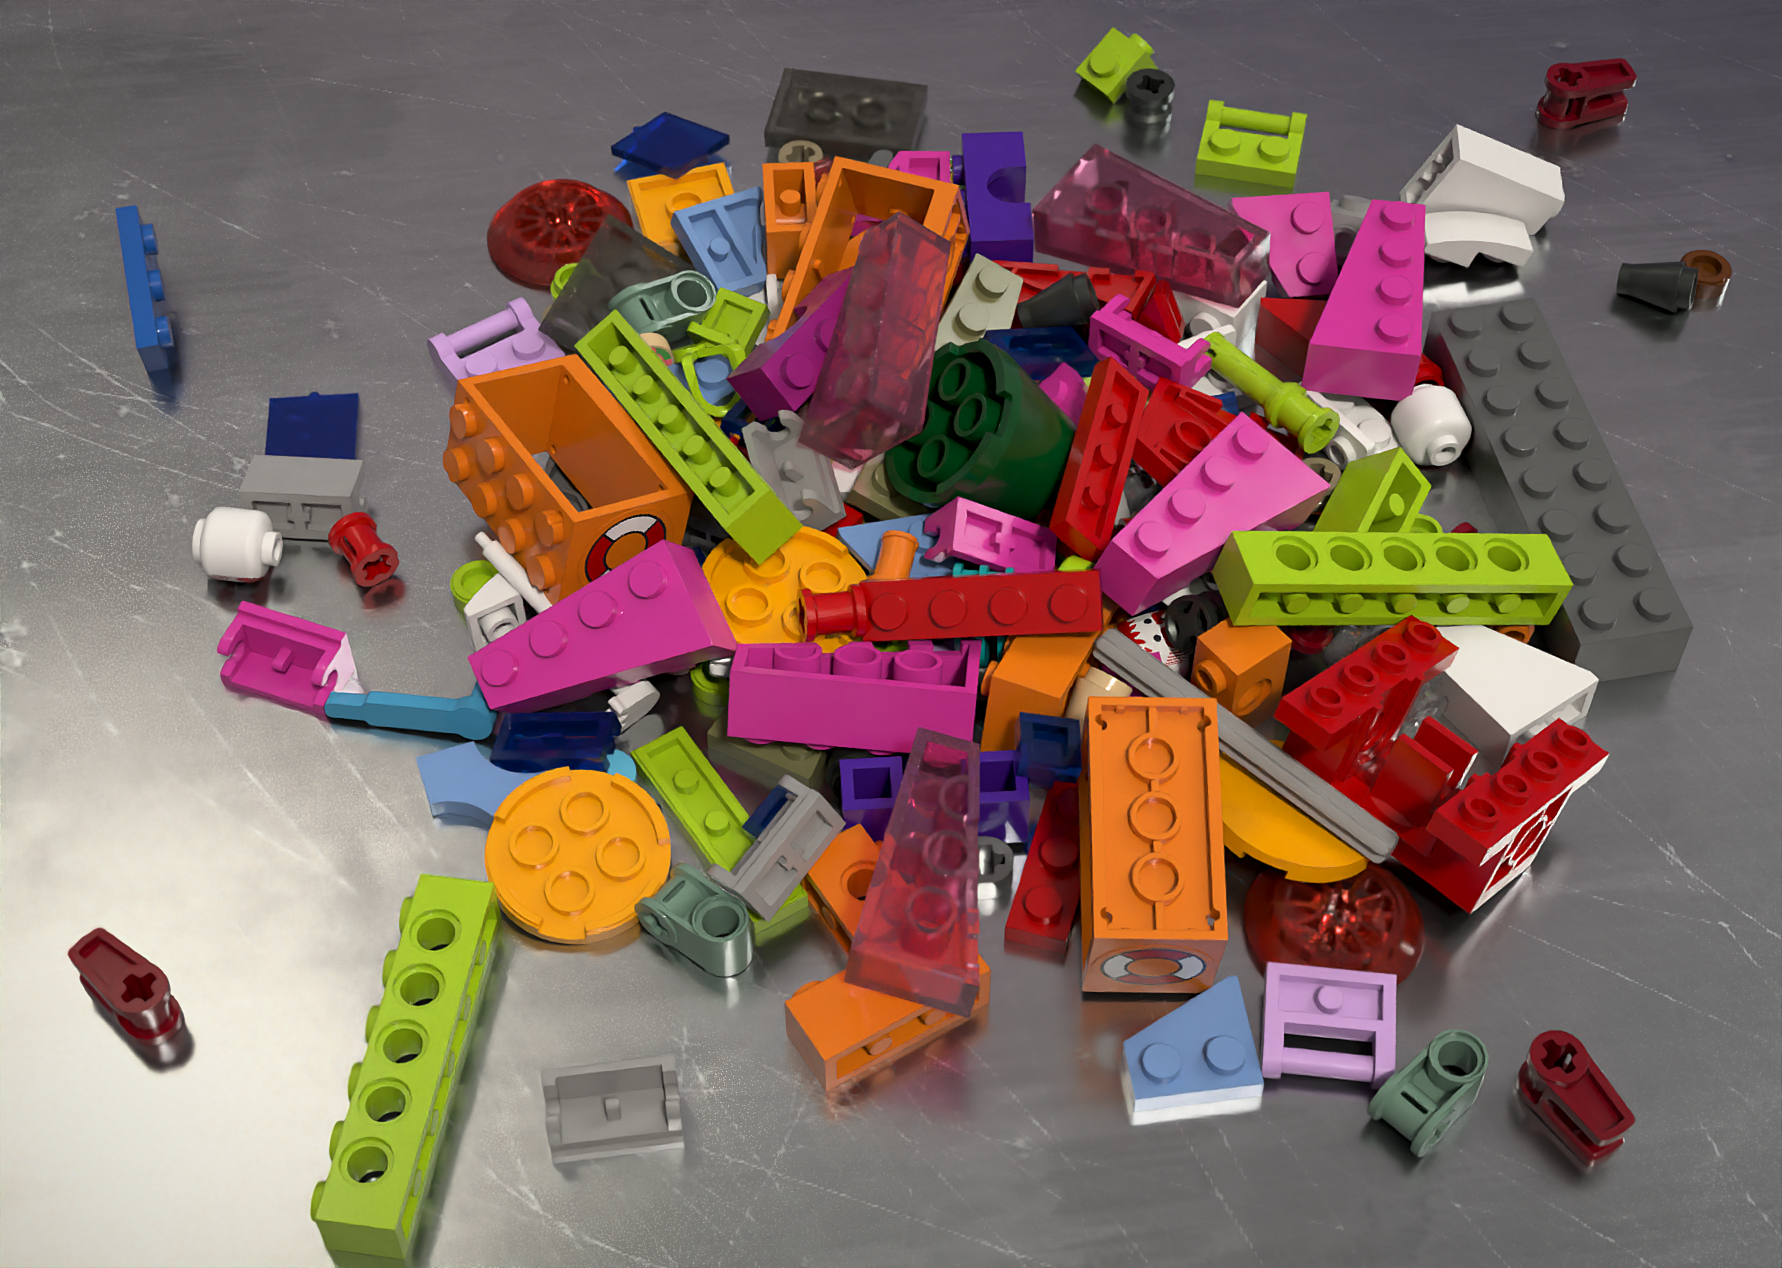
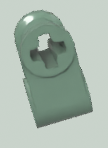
(666, 304)
(691, 914)
(1426, 1099)

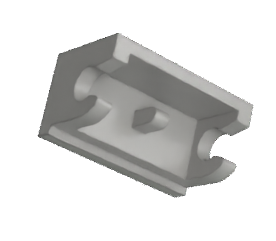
(795, 471)
(303, 493)
(782, 851)
(612, 1109)

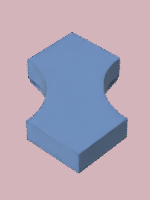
(466, 783)

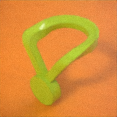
(690, 353)

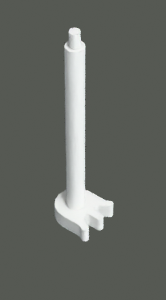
(630, 701)

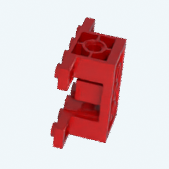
(1450, 837)

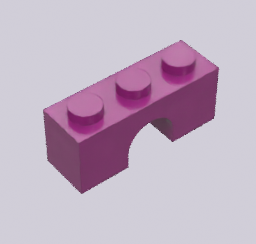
(787, 368)

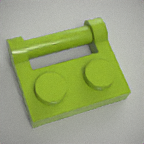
(1250, 155)

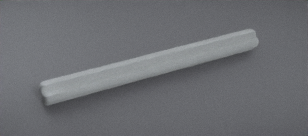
(1254, 751)

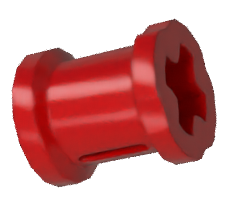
(363, 549)
(831, 613)

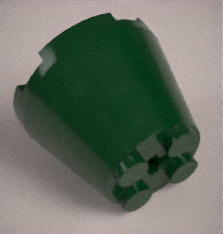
(984, 436)

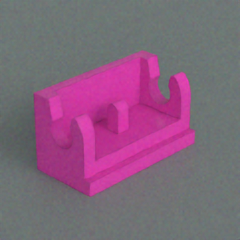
(1145, 351)
(989, 538)
(285, 657)

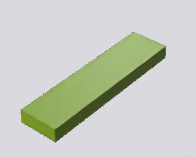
(703, 809)

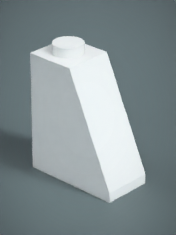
(1487, 177)
(1508, 689)

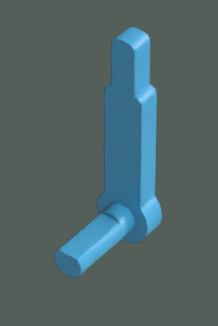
(463, 716)

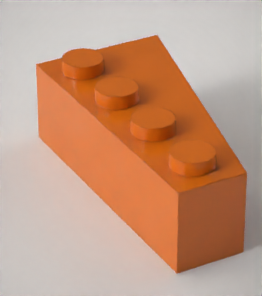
(1038, 676)

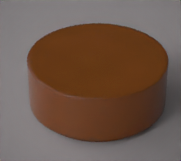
(1713, 272)

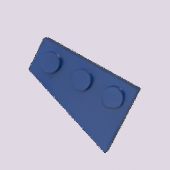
(144, 288)

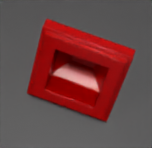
(1163, 313)

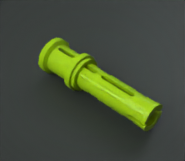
(1283, 403)

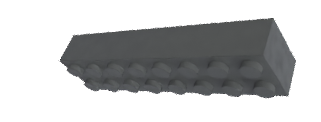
(1553, 476)

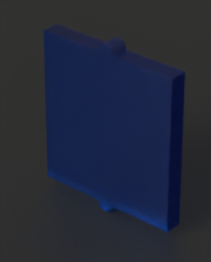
(670, 145)
(314, 426)

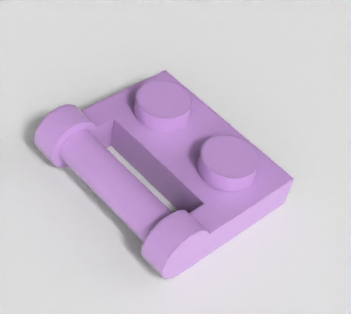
(517, 350)
(1328, 1006)

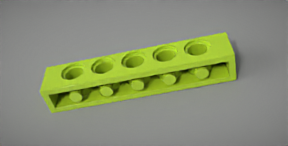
(689, 438)
(1390, 577)
(382, 1214)

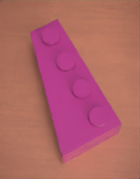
(1373, 318)
(1232, 485)
(609, 634)
(852, 694)

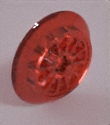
(538, 238)
(1388, 909)

